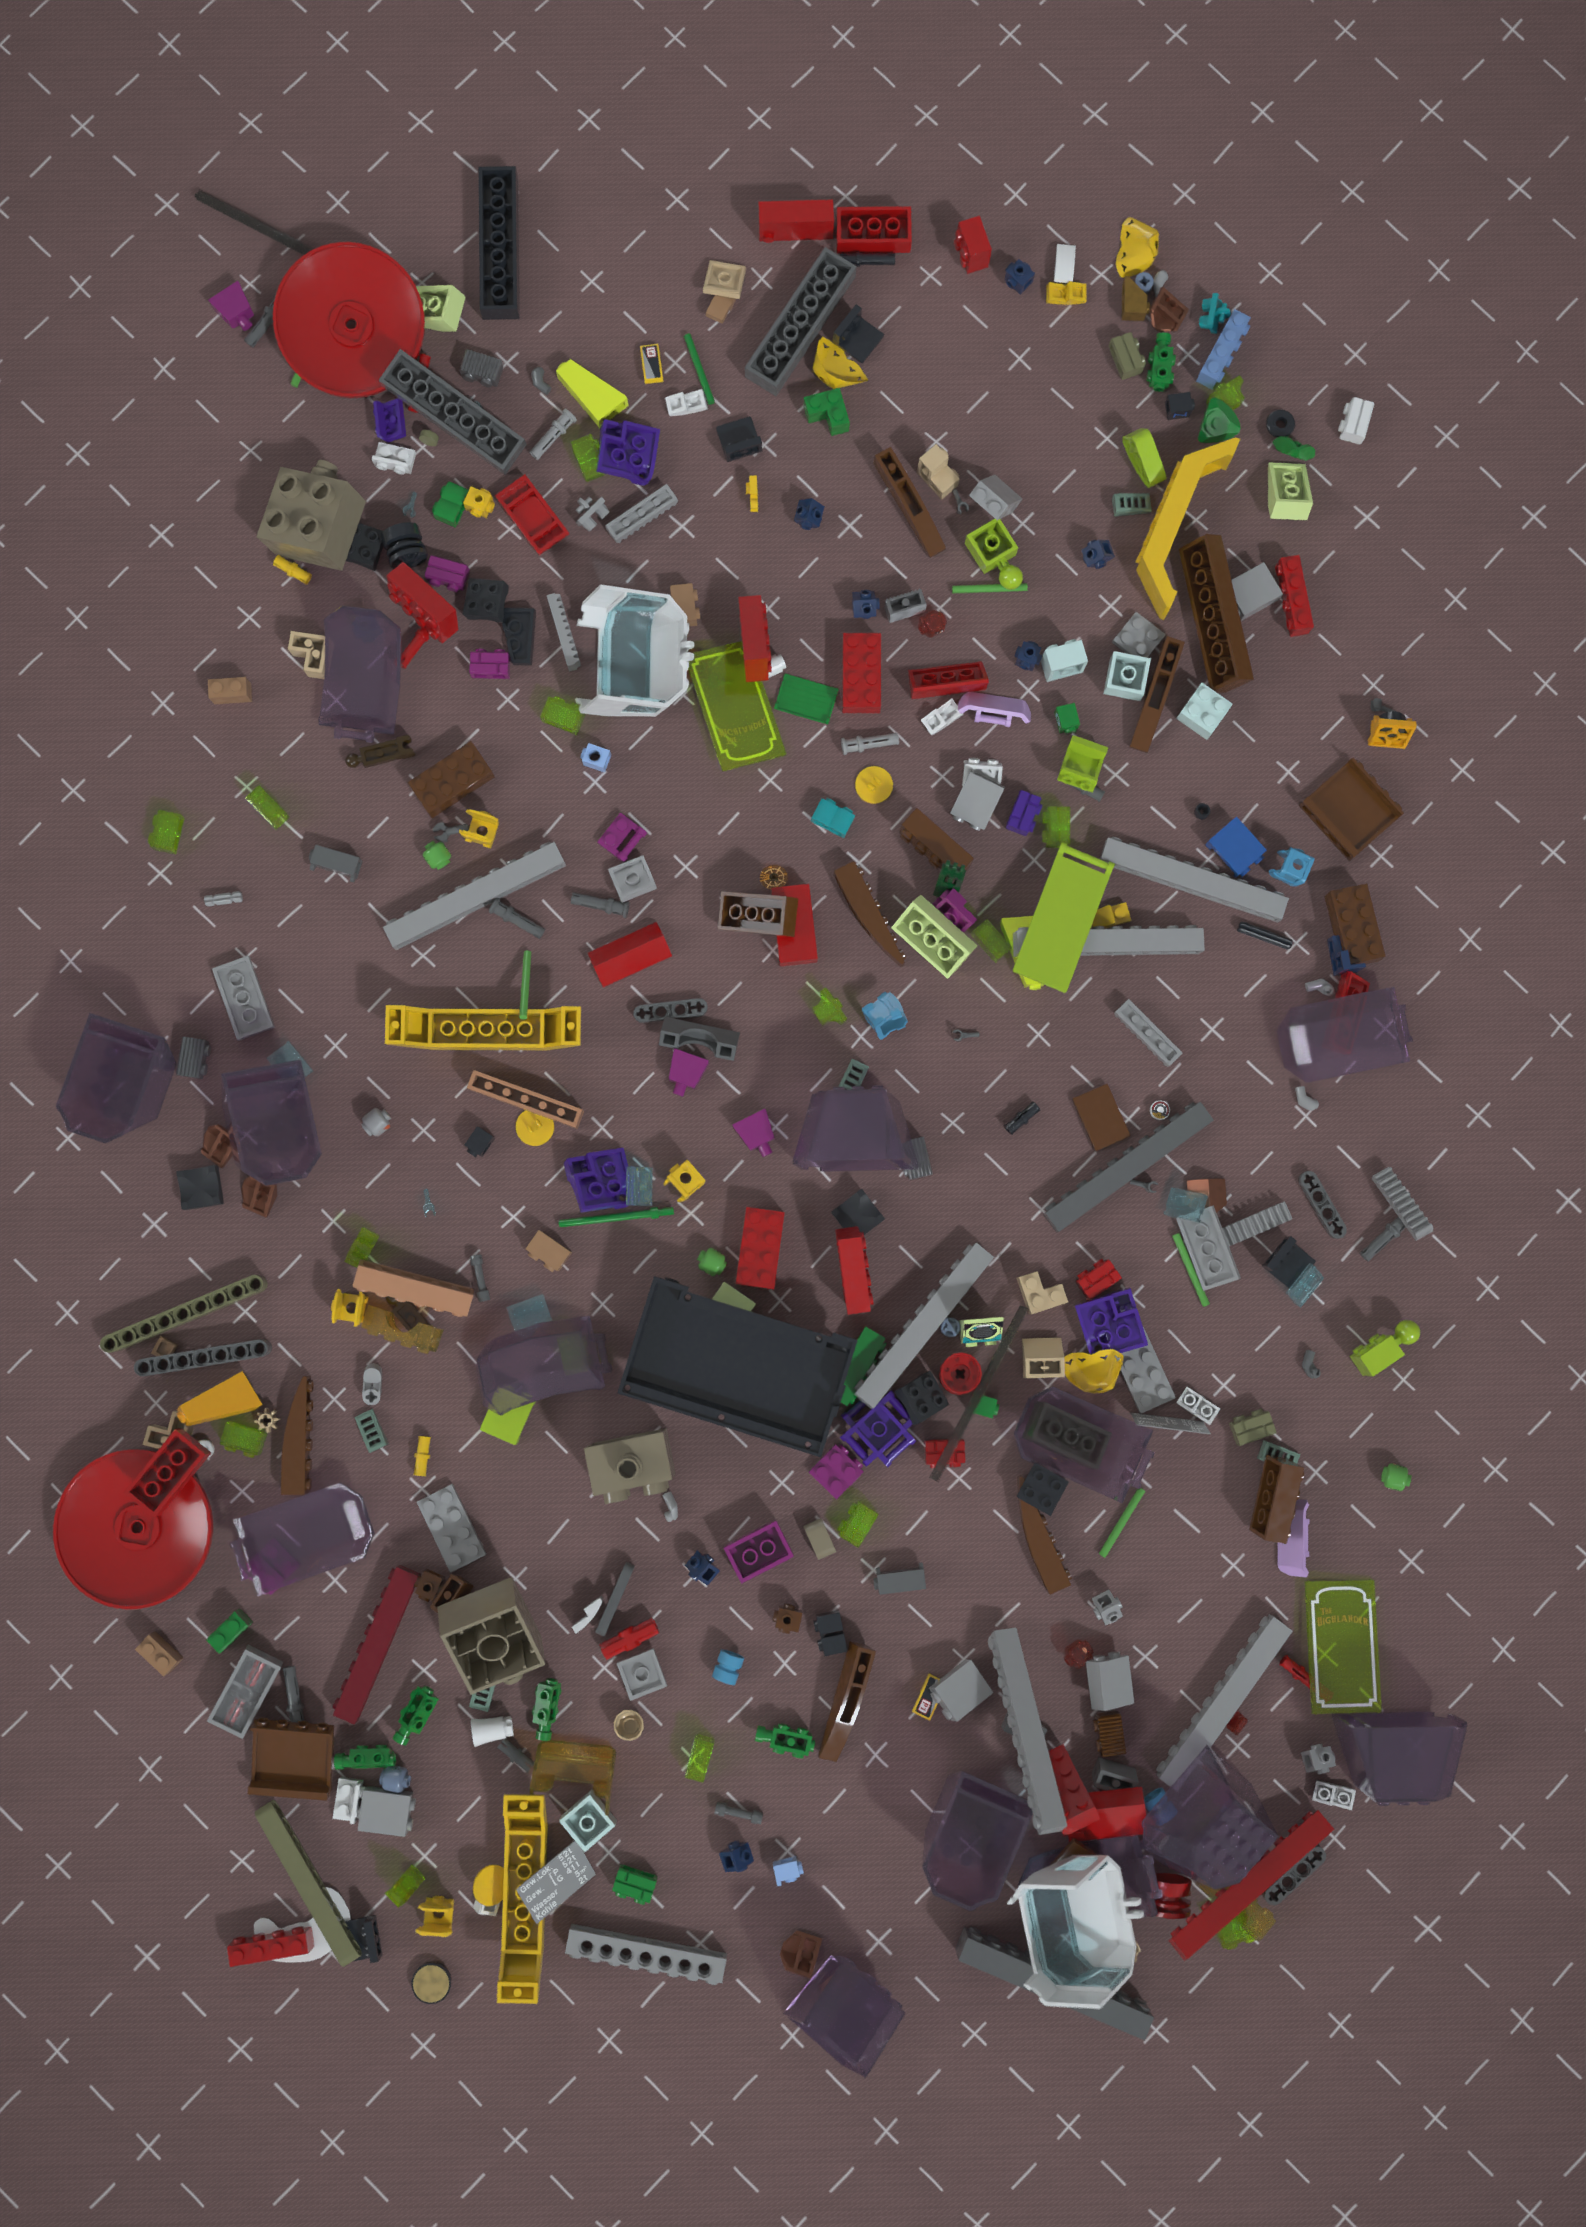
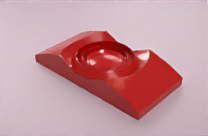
(531, 515)

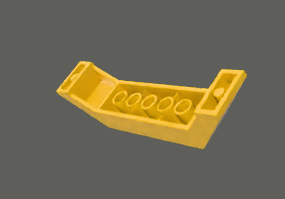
(1169, 517)
(482, 1028)
(521, 1937)

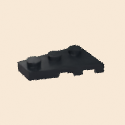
(519, 632)

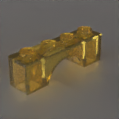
(382, 1322)
(1256, 1919)

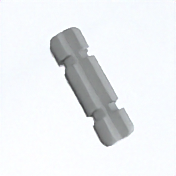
(223, 898)

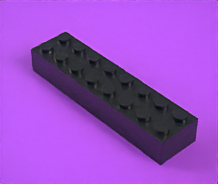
(499, 243)

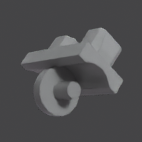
(598, 507)

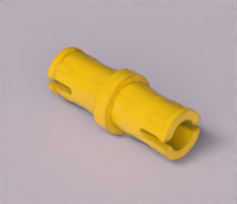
(292, 569)
(422, 1456)

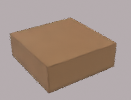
(164, 1347)

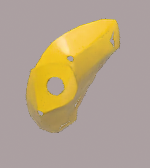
(1138, 247)
(833, 369)
(1094, 1371)

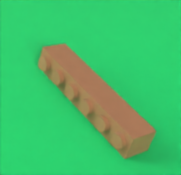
(525, 1099)
(413, 1288)

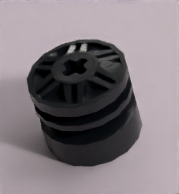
(404, 545)

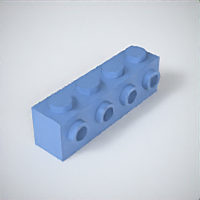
(1224, 347)

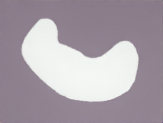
(321, 1947)

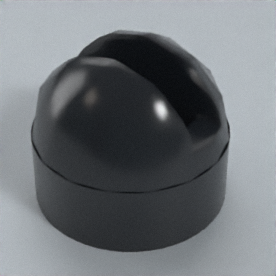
(1202, 806)

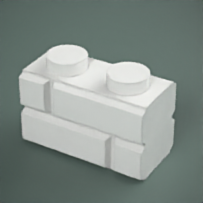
(1356, 420)

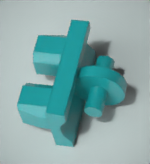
(1217, 313)

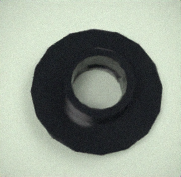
(1280, 415)

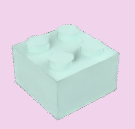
(1064, 660)
(1127, 676)
(1204, 711)
(587, 1821)

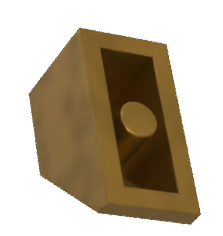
(1133, 301)

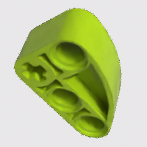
(1144, 456)

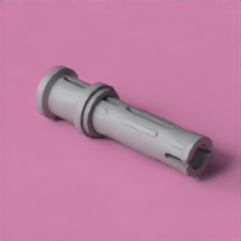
(558, 428)
(892, 739)

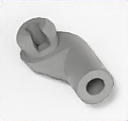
(1159, 280)

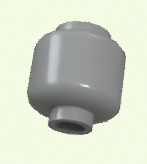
(376, 1122)

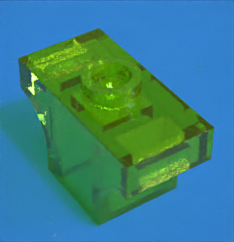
(1229, 393)
(829, 1009)
(361, 1247)
(405, 1886)

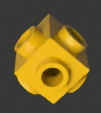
(479, 502)

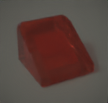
(1236, 1723)

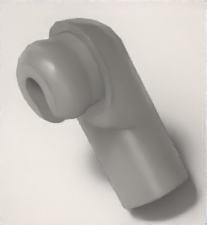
(1320, 985)
(1305, 1101)
(672, 1514)

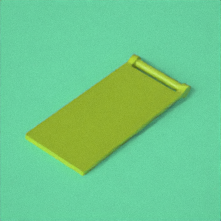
(1062, 919)

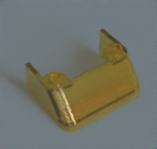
(574, 1763)

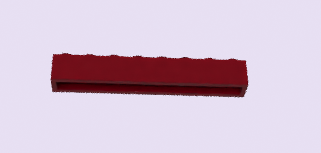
(376, 1645)

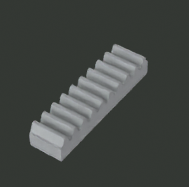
(641, 513)
(564, 631)
(1148, 1033)
(1402, 1203)
(1257, 1223)

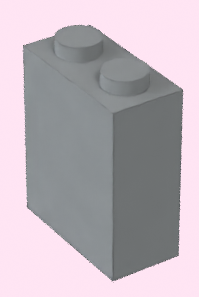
(995, 497)
(1255, 590)
(977, 801)
(1109, 1681)
(960, 1690)
(386, 1811)

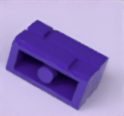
(1023, 813)

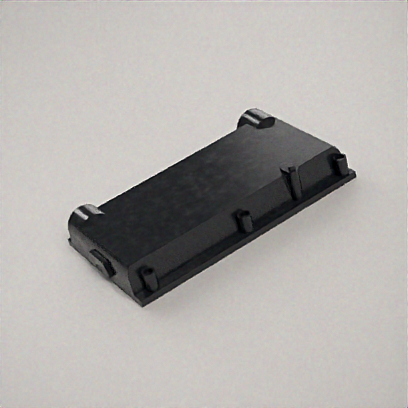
(738, 1364)

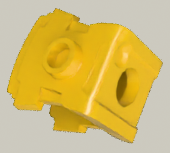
(480, 819)
(688, 1189)
(340, 1303)
(436, 1926)

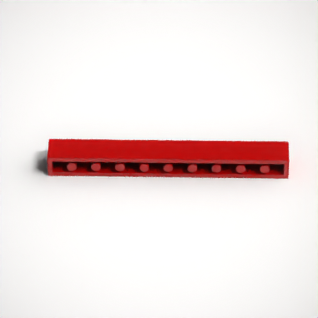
(1237, 1897)

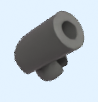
(537, 379)
(1308, 1365)

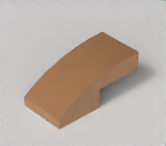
(719, 308)

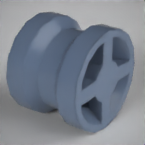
(1147, 278)
(950, 1327)

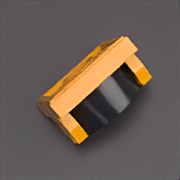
(1391, 730)

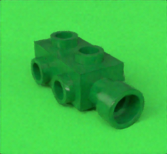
(1161, 364)
(544, 1703)
(418, 1710)
(789, 1743)
(366, 1758)

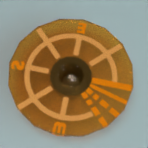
(773, 876)

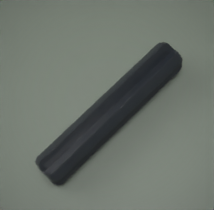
(1265, 935)

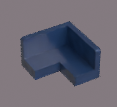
(1340, 959)

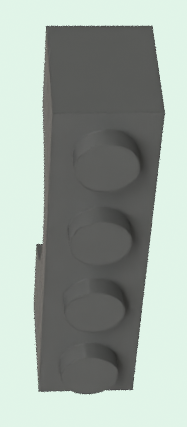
(679, 1032)

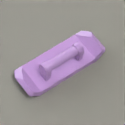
(994, 704)
(1294, 1553)

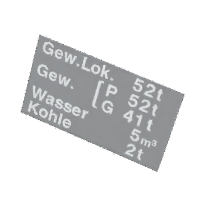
(1170, 1423)
(555, 1882)

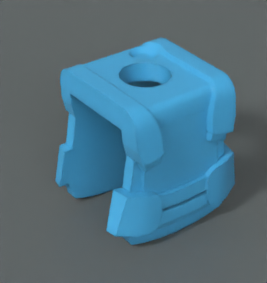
(1288, 873)
(885, 1015)

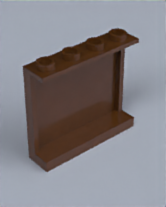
(1351, 809)
(291, 1759)

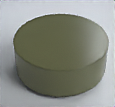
(428, 437)

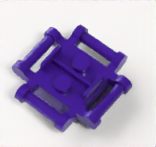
(878, 1430)

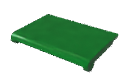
(806, 699)

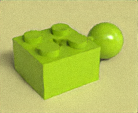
(991, 557)
(1384, 1349)

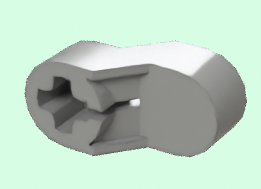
(372, 1393)

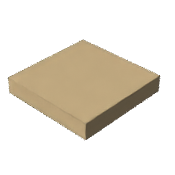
(724, 279)

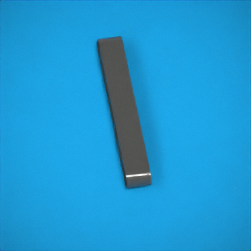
(194, 1357)

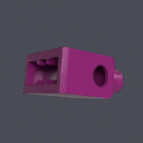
(233, 306)
(686, 1071)
(756, 1132)

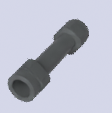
(483, 1294)
(755, 1816)

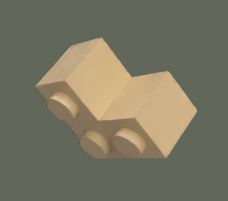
(936, 472)
(312, 649)
(1036, 1297)
(157, 1435)

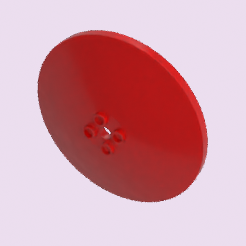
(338, 286)
(105, 1553)

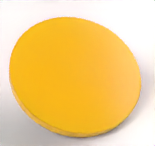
(874, 785)
(534, 1128)
(489, 1885)

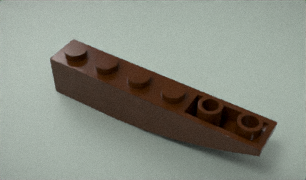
(909, 501)
(1157, 693)
(867, 910)
(297, 1443)
(1041, 1547)
(847, 1699)

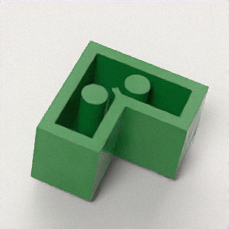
(828, 406)

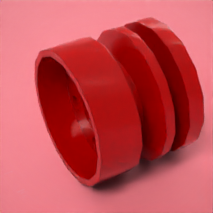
(971, 1369)
(1174, 1889)

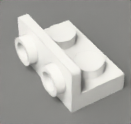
(394, 458)
(991, 769)
(348, 1799)

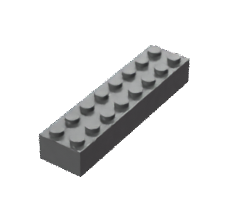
(800, 321)
(452, 412)

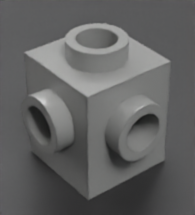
(1107, 1607)
(1318, 1759)

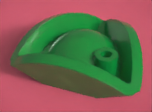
(1218, 423)
(1294, 448)

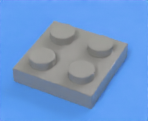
(1138, 637)
(632, 878)
(642, 1674)

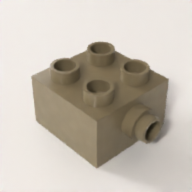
(312, 516)
(630, 1463)
(491, 1636)

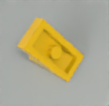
(1112, 916)

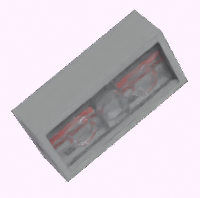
(245, 1691)

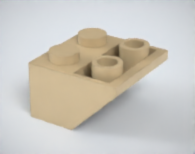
(1043, 1358)

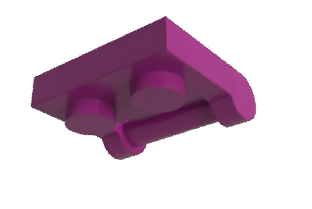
(617, 834)

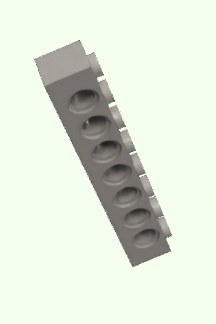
(638, 1945)

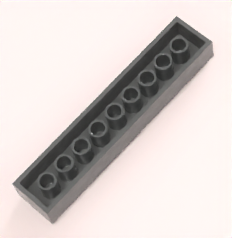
(1016, 1967)

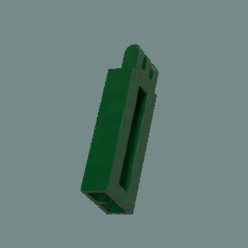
(953, 872)

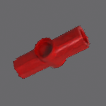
(629, 1638)

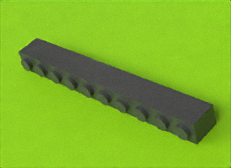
(1127, 1167)

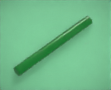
(699, 369)

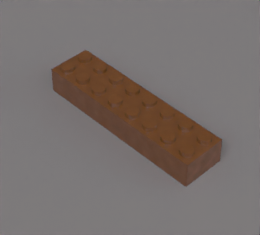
(1216, 613)

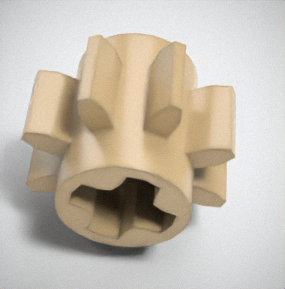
(262, 1424)

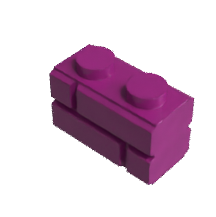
(446, 573)
(490, 664)

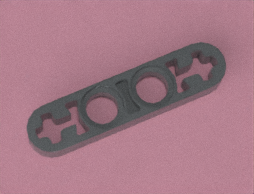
(670, 1007)
(1320, 1206)
(615, 1599)
(1297, 1878)

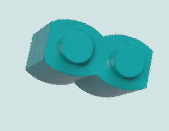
(833, 817)

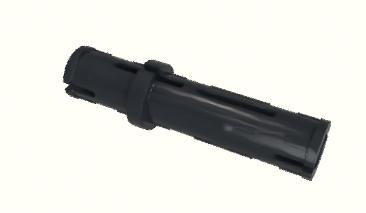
(869, 258)

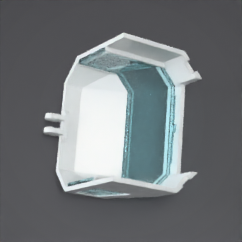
(638, 651)
(1078, 1931)

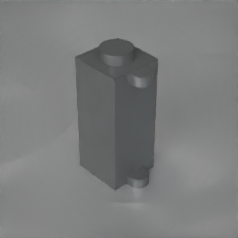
(335, 862)
(900, 1580)

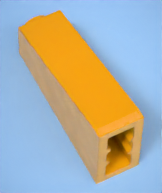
(223, 1400)

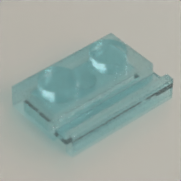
(289, 1053)
(639, 1186)
(1185, 1204)
(1305, 1285)
(529, 1312)

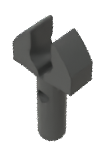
(448, 831)

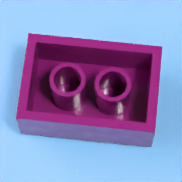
(758, 1551)

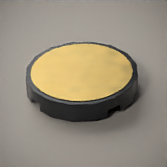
(431, 1982)

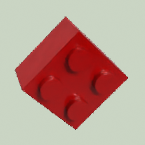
(973, 245)

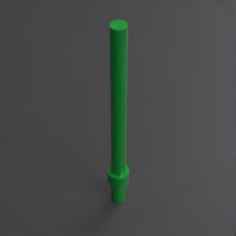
(654, 1213)

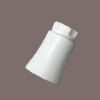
(491, 1729)

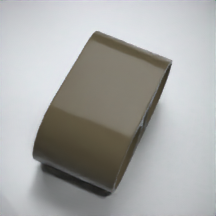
(819, 1538)

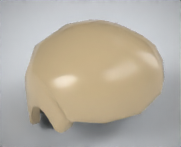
(628, 1725)

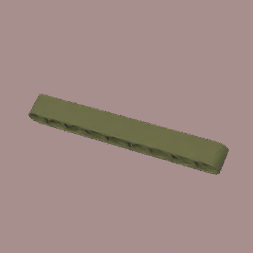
(174, 1314)
(308, 1883)

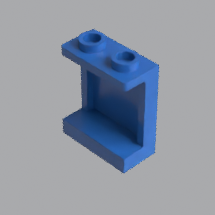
(1237, 847)

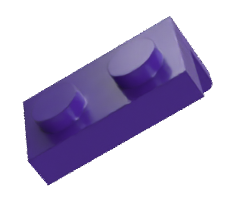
(389, 420)

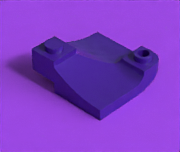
(628, 450)
(598, 1179)
(1112, 1322)

